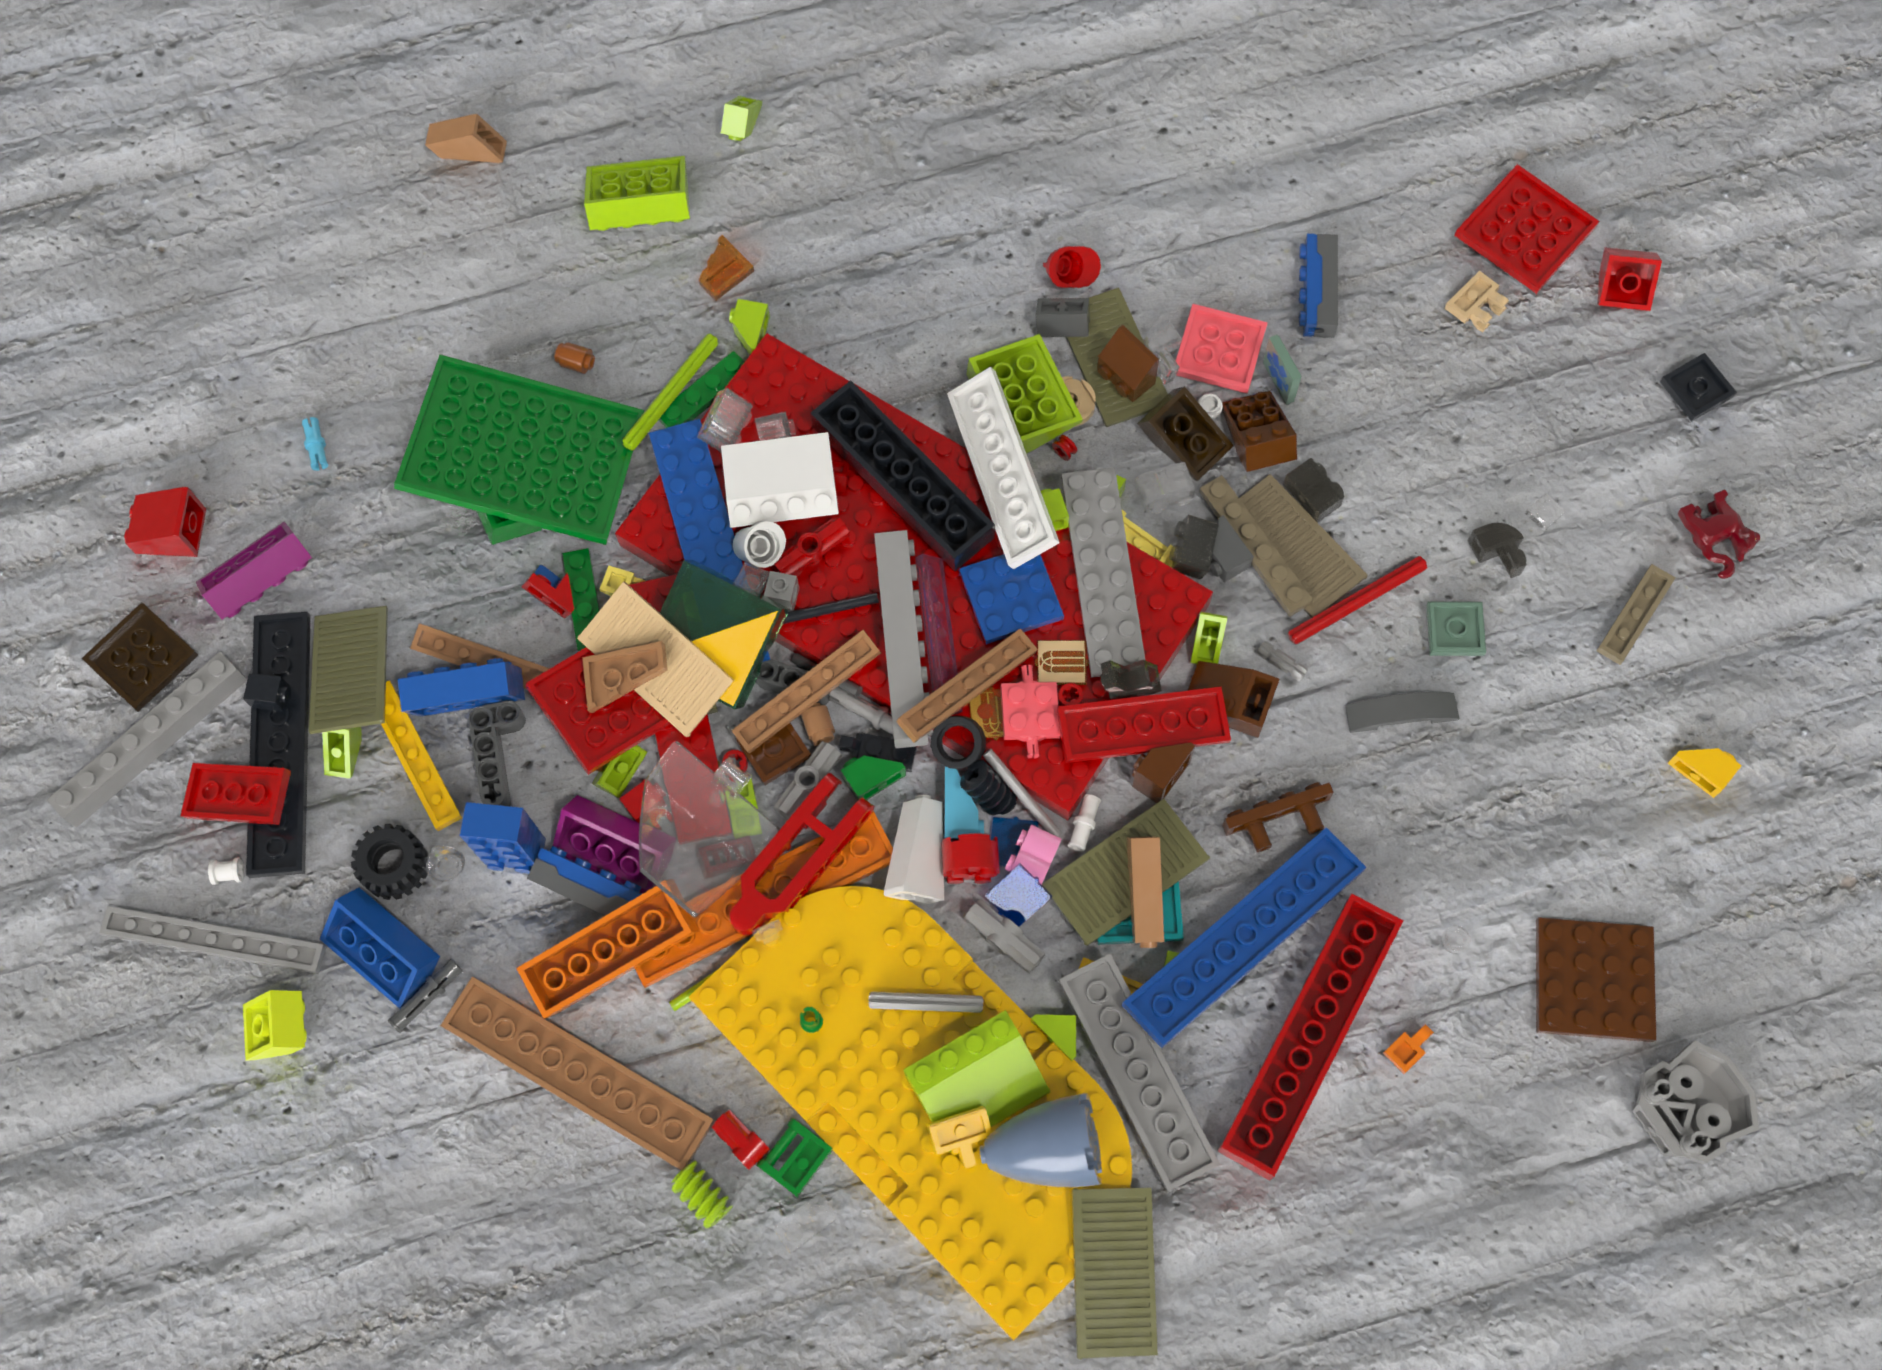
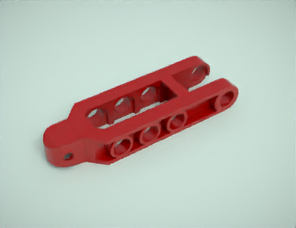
(755, 908)

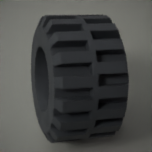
(375, 846)

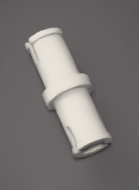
(1084, 823)

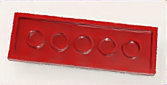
(1142, 724)

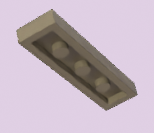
(1635, 614)

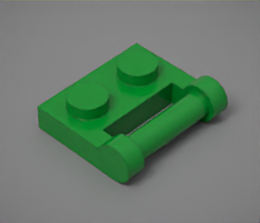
(803, 1161)

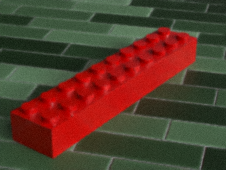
(1310, 1037)

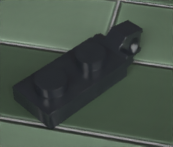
(878, 747)

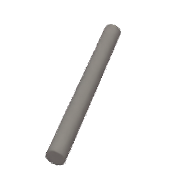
(1021, 792)

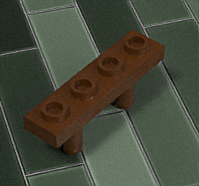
(1287, 804)

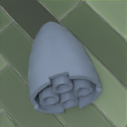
(1048, 1145)

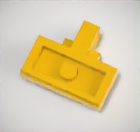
(960, 1134)

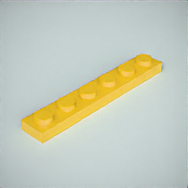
(418, 763)

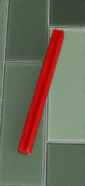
(1357, 600)

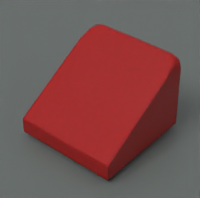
(841, 474)

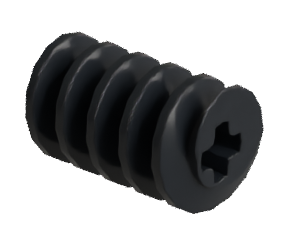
(988, 789)

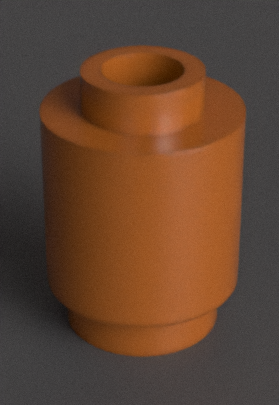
(574, 357)

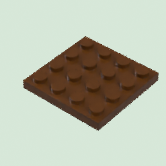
(1595, 979)

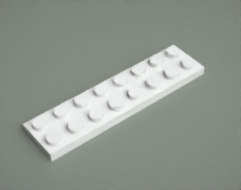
(1002, 468)

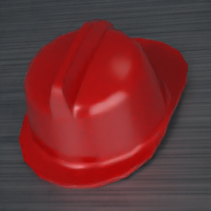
(1073, 266)

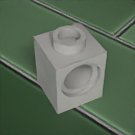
(782, 589)

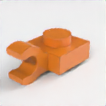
(1407, 1050)

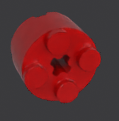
(970, 858)

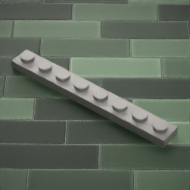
(213, 940)

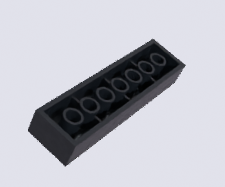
(903, 476)

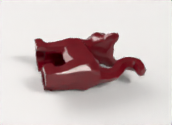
(1721, 525)

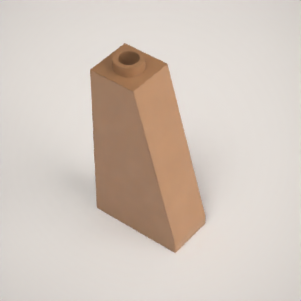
(1145, 890)

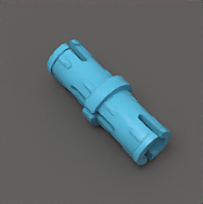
(314, 443)

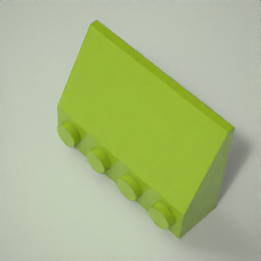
(636, 193)
(1032, 390)
(976, 1070)

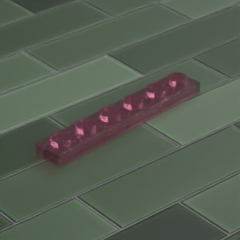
(936, 620)

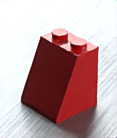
(166, 523)

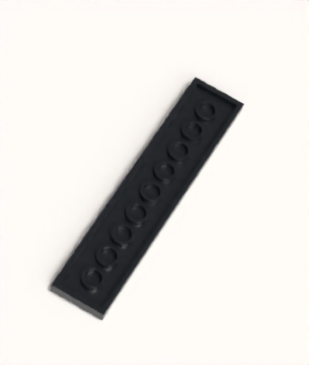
(281, 741)

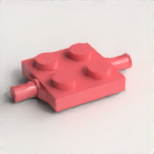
(1029, 711)

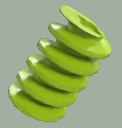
(700, 1195)

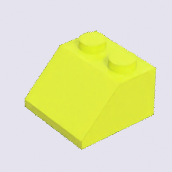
(274, 1024)

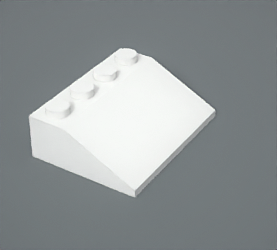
(779, 479)

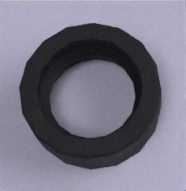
(937, 739)

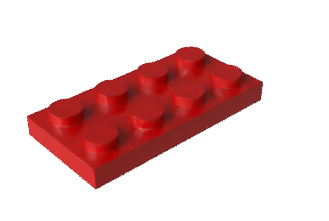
(235, 793)

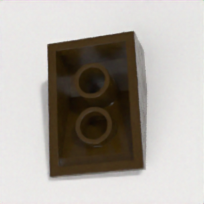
(1185, 432)

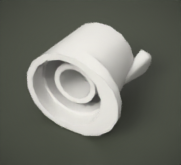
(760, 544)

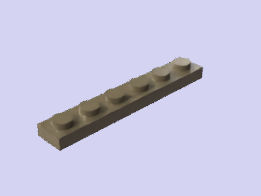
(1266, 558)

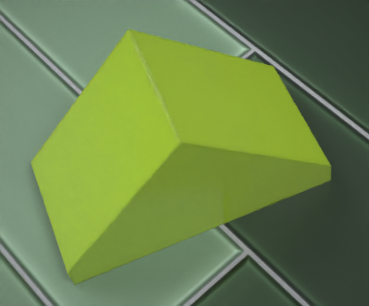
(1208, 638)
(1060, 1031)

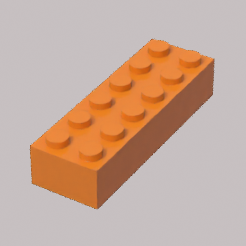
(605, 951)

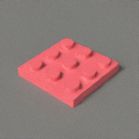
(1220, 348)

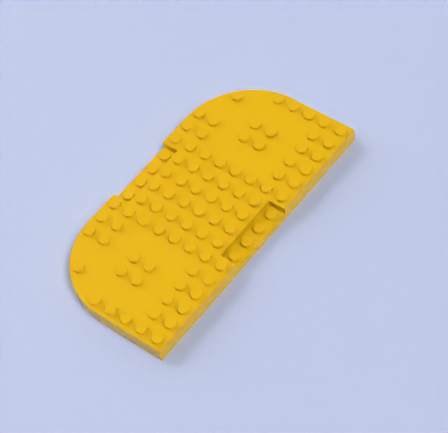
(848, 1082)

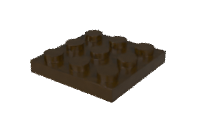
(140, 657)

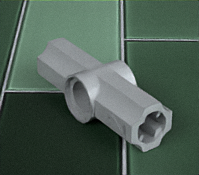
(817, 767)
(1004, 936)

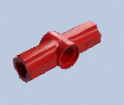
(824, 538)

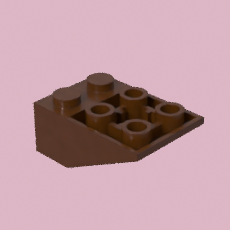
(1260, 431)
(1245, 693)

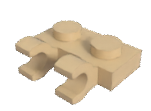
(1472, 297)

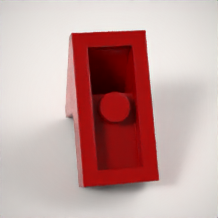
(556, 598)

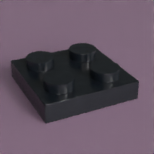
(1698, 387)

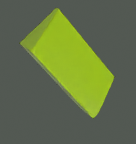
(619, 771)

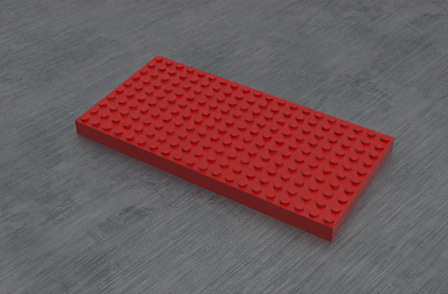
(786, 380)

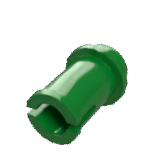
(811, 1027)

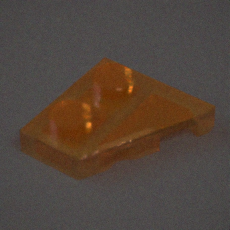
(724, 269)

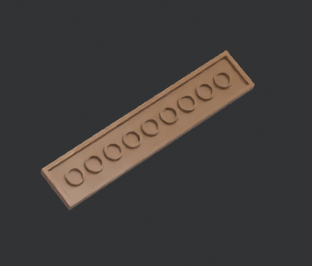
(578, 1073)

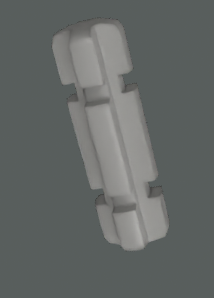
(1282, 660)

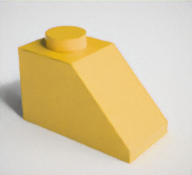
(1706, 768)

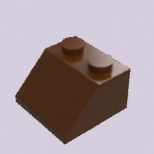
(1128, 364)
(1161, 769)

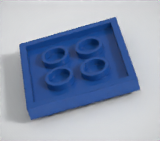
(1010, 597)

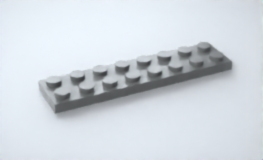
(1102, 568)
(1139, 1074)

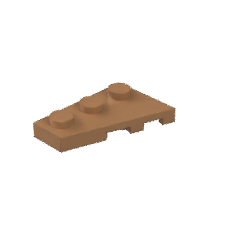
(621, 671)

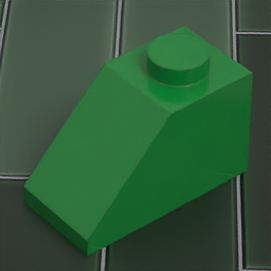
(871, 775)

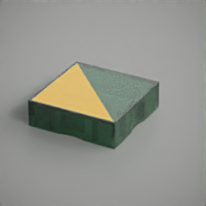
(725, 623)

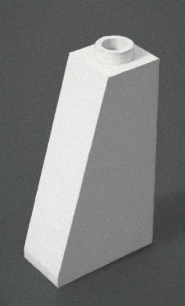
(917, 853)

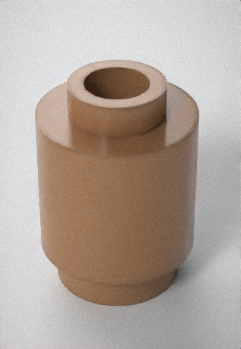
(818, 724)

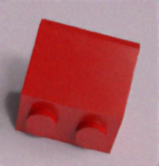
(1628, 278)

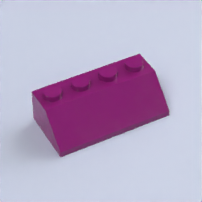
(253, 571)
(602, 839)

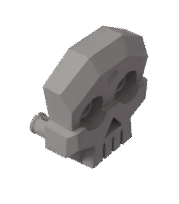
(1713, 1091)

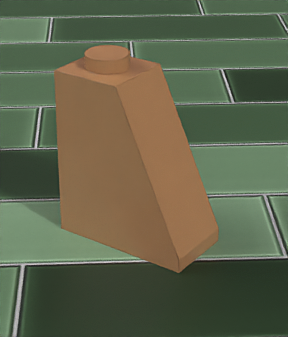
(466, 139)

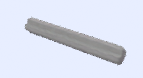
(925, 1002)

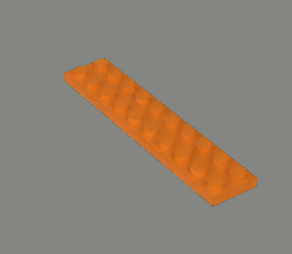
(861, 857)

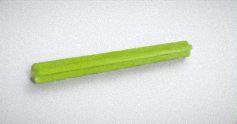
(670, 392)

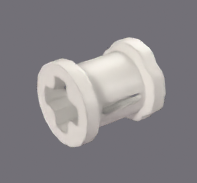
(226, 871)

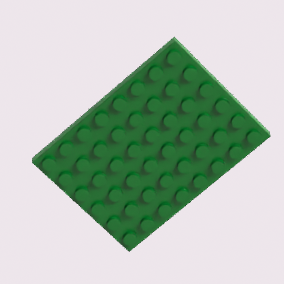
(519, 450)

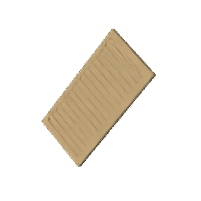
(692, 678)

